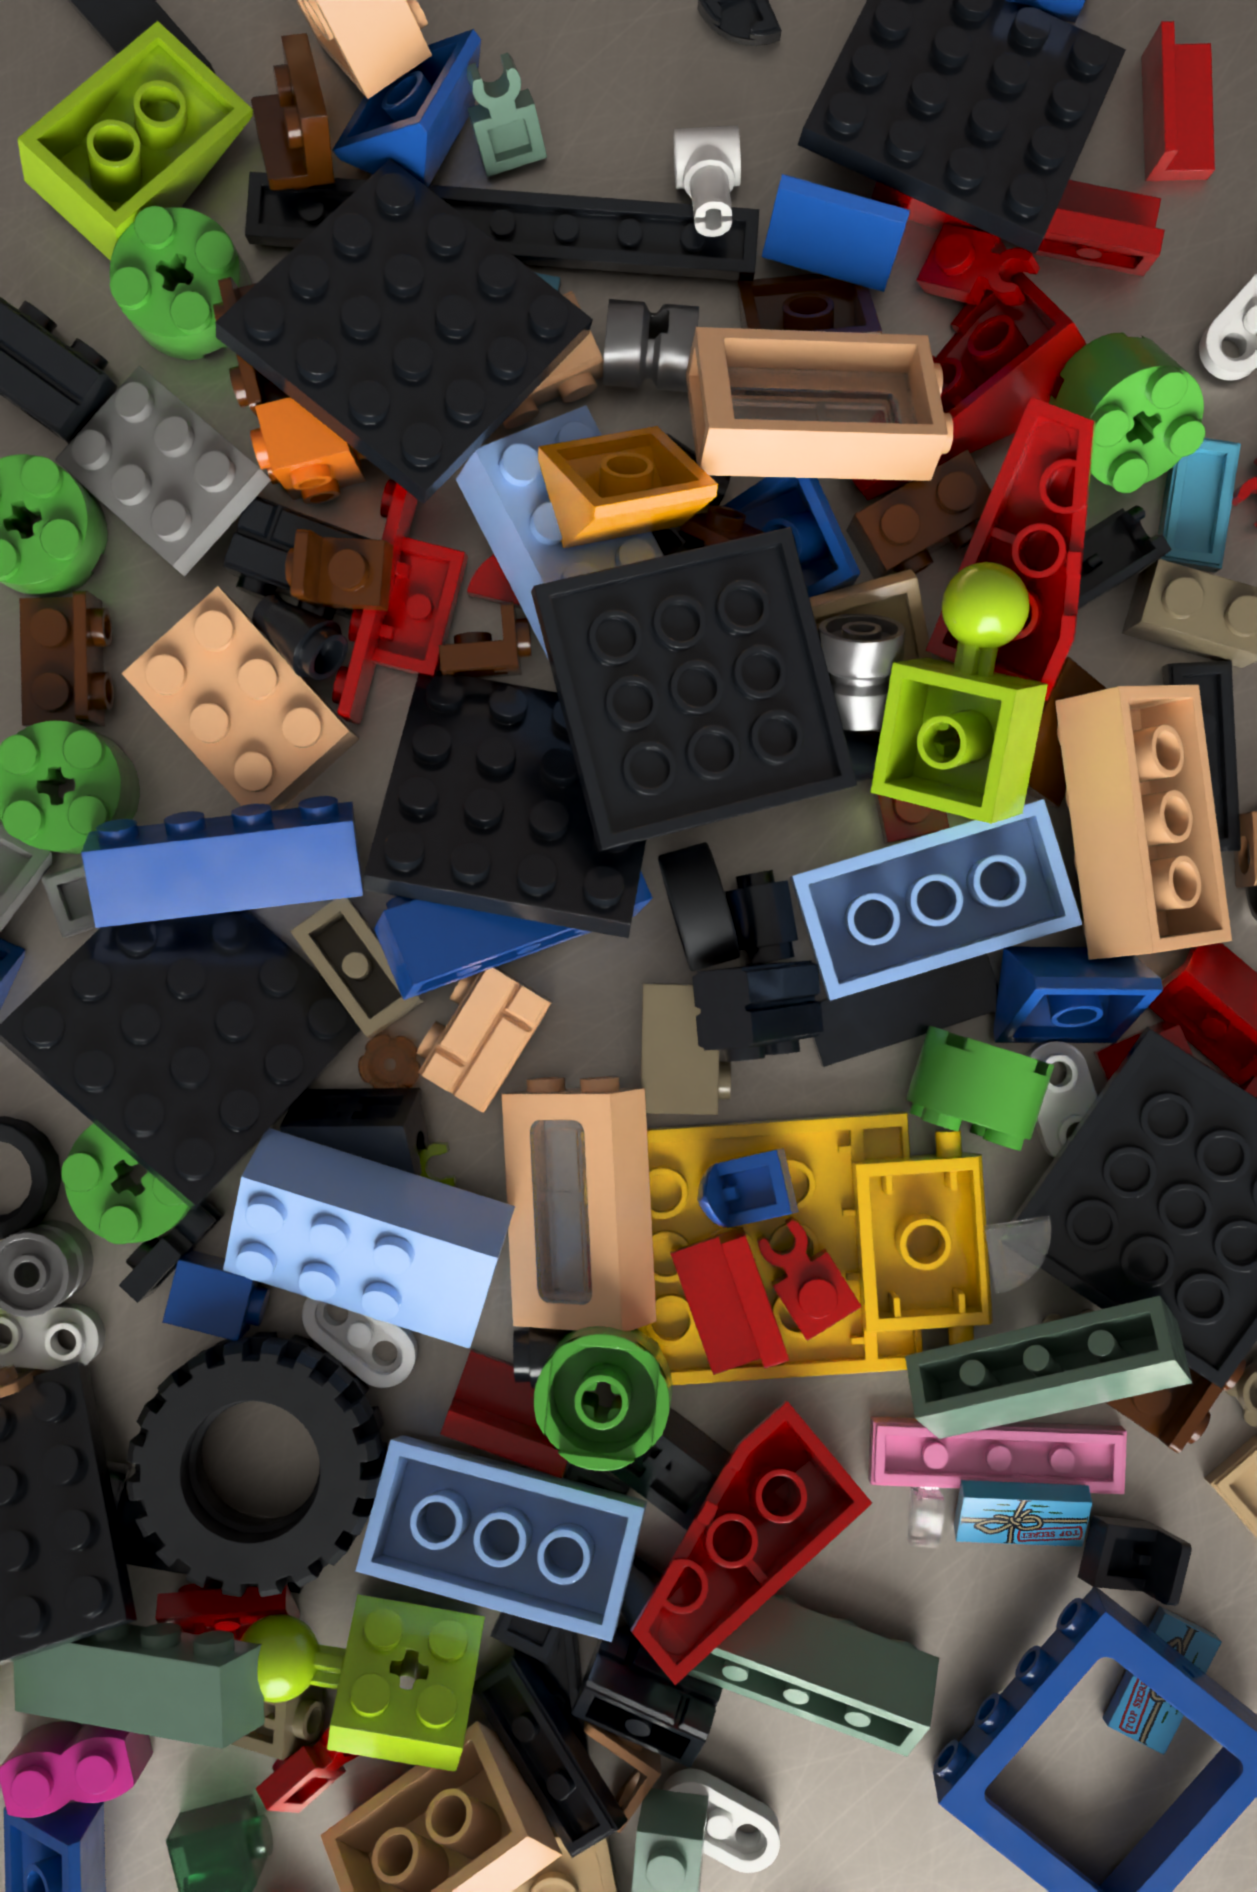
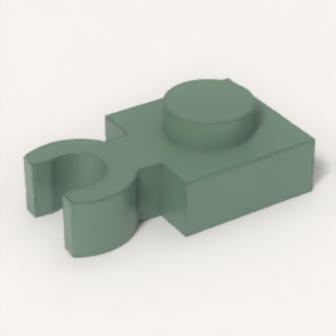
(504, 120)

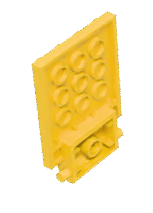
(891, 1220)

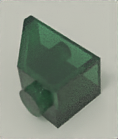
(220, 1847)

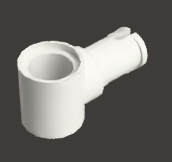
(708, 169)

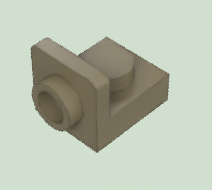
(288, 1725)

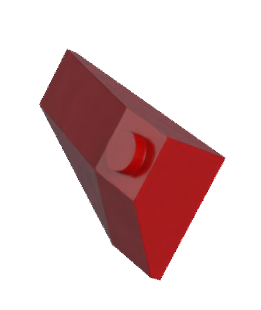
(995, 367)
(1038, 531)
(756, 1529)

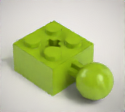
(994, 713)
(370, 1708)

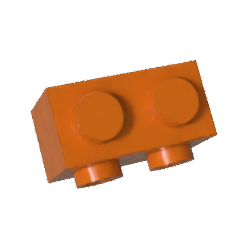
(303, 453)

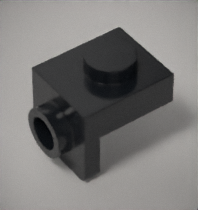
(1135, 1558)

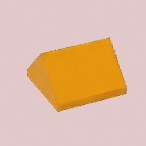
(622, 485)

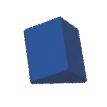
(416, 114)
(834, 233)
(819, 541)
(1069, 998)
(56, 1850)

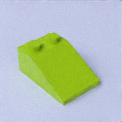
(132, 137)

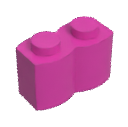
(71, 1763)

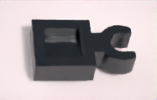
(158, 1258)

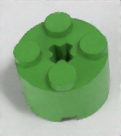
(150, 277)
(1141, 407)
(65, 540)
(40, 761)
(980, 1085)
(109, 1200)
(571, 1414)

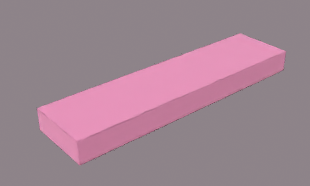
(1024, 1452)

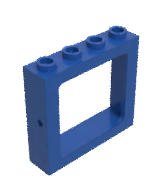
(1044, 1677)

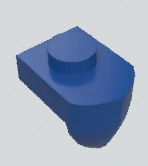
(748, 1189)

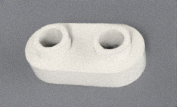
(1237, 325)
(1066, 1101)
(36, 1337)
(355, 1340)
(725, 1813)

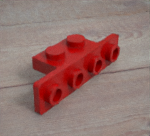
(419, 611)

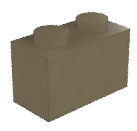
(1194, 613)
(354, 965)
(673, 1067)

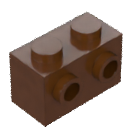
(921, 518)

